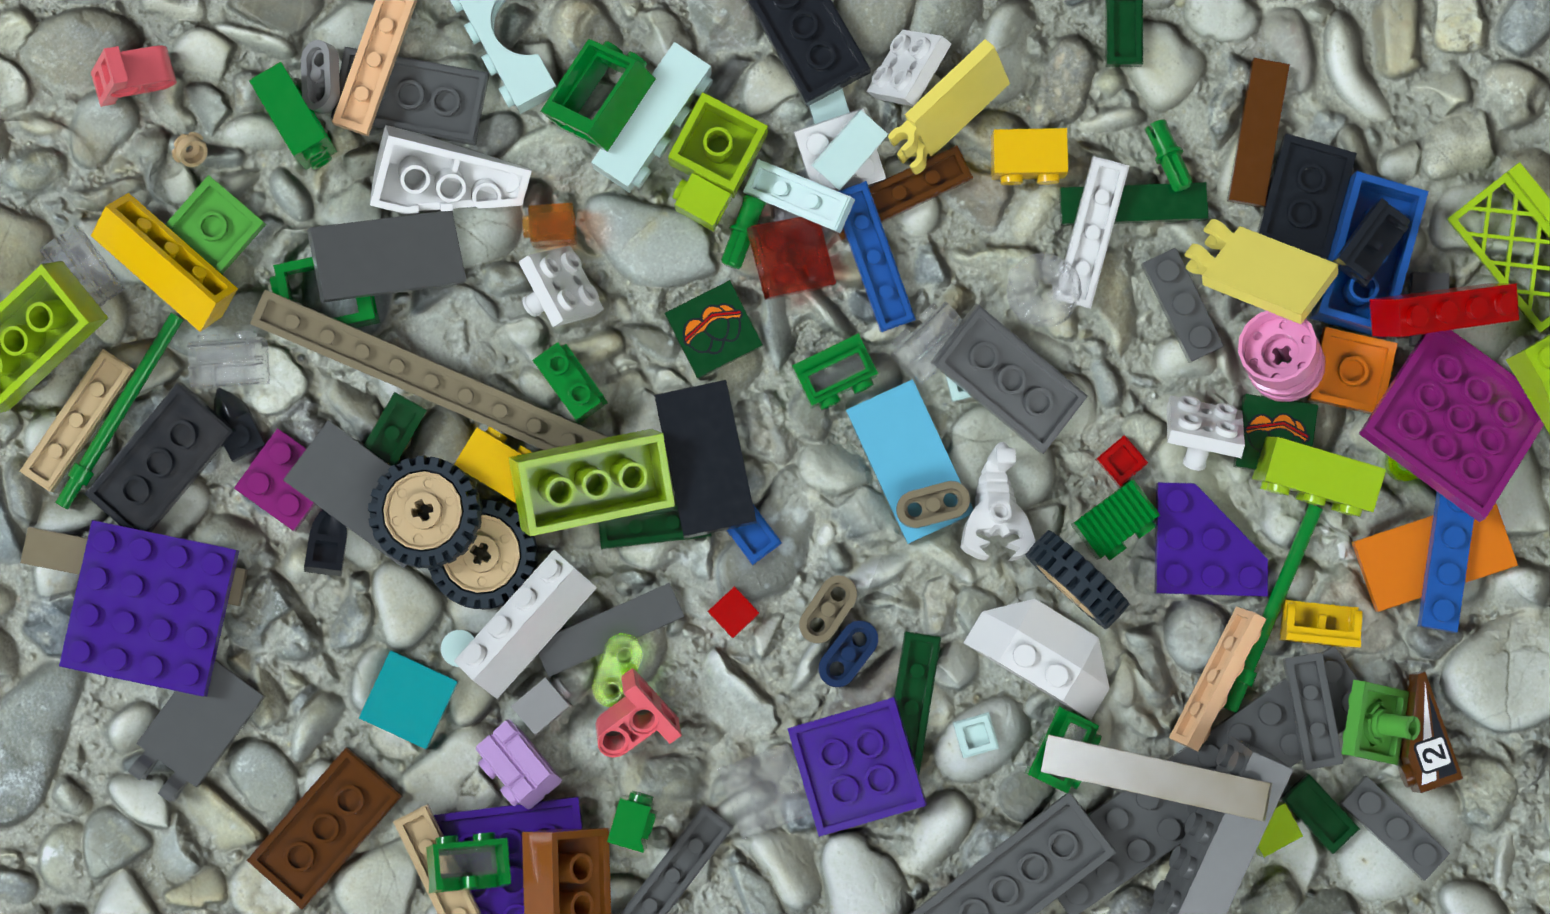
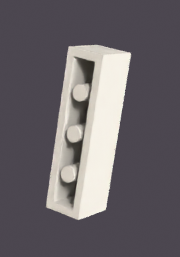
(525, 624)

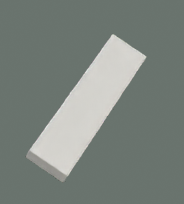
(1095, 223)

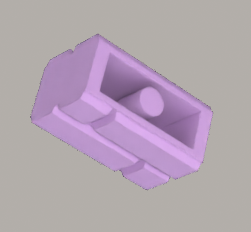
(518, 765)

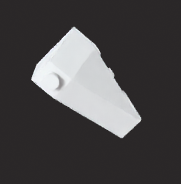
(431, 174)

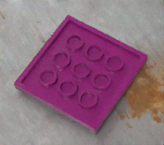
(1455, 421)

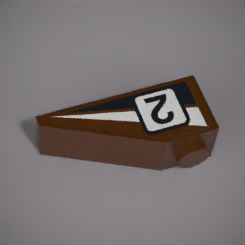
(1429, 758)

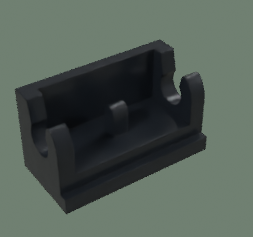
(1371, 242)

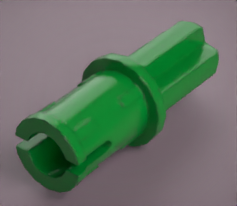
(1169, 155)
(739, 240)

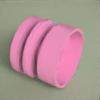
(1272, 338)

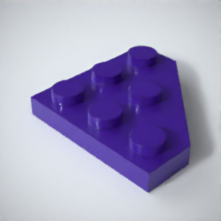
(1202, 548)

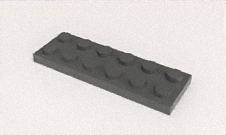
(1028, 866)

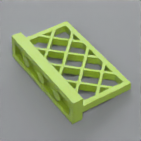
(1537, 204)

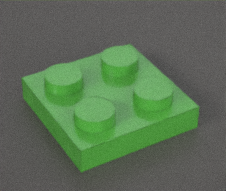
(215, 224)

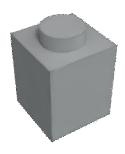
(542, 704)

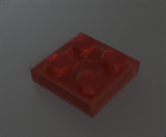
(791, 257)

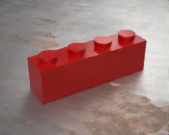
(1444, 309)

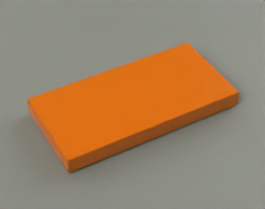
(1397, 558)

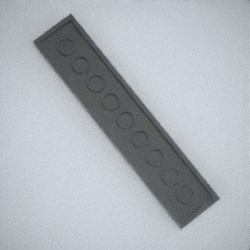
(1149, 827)

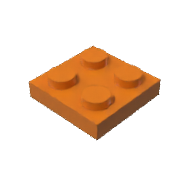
(1355, 370)

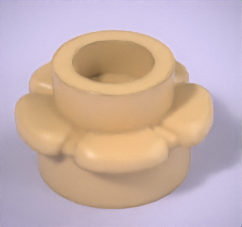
(195, 154)

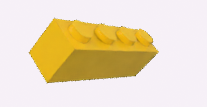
(164, 262)

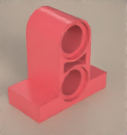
(131, 72)
(635, 727)

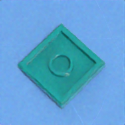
(408, 699)

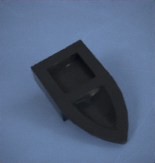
(247, 436)
(326, 546)

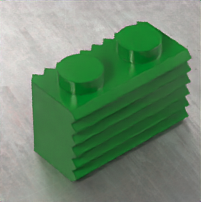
(1116, 520)

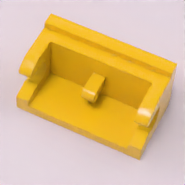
(1321, 624)

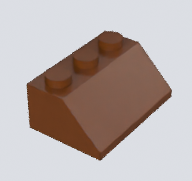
(566, 871)

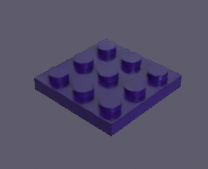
(857, 766)

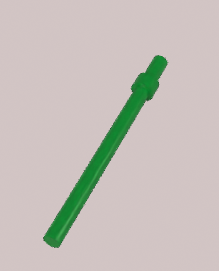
(82, 473)
(1274, 605)

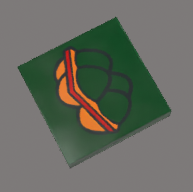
(713, 329)
(1273, 419)

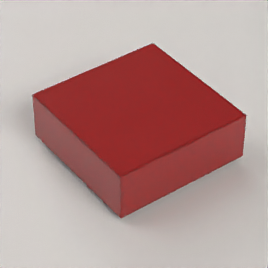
(1121, 461)
(733, 612)

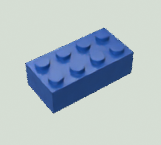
(1346, 301)

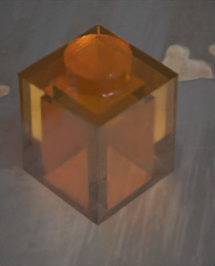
(550, 225)

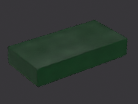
(1123, 33)
(1319, 813)

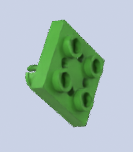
(1377, 722)

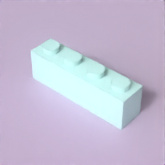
(647, 132)

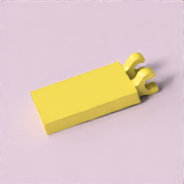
(950, 105)
(1261, 271)

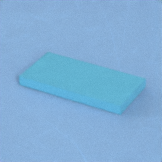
(904, 450)

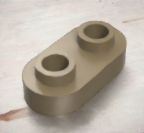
(932, 504)
(827, 609)

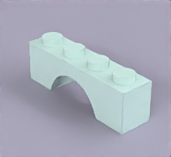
(523, 76)

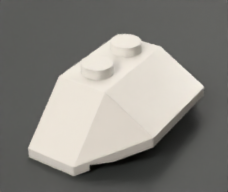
(1044, 652)

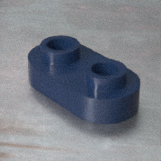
(848, 654)

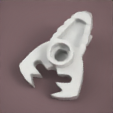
(997, 509)

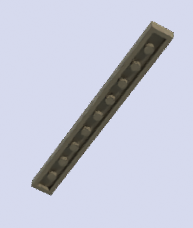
(417, 374)

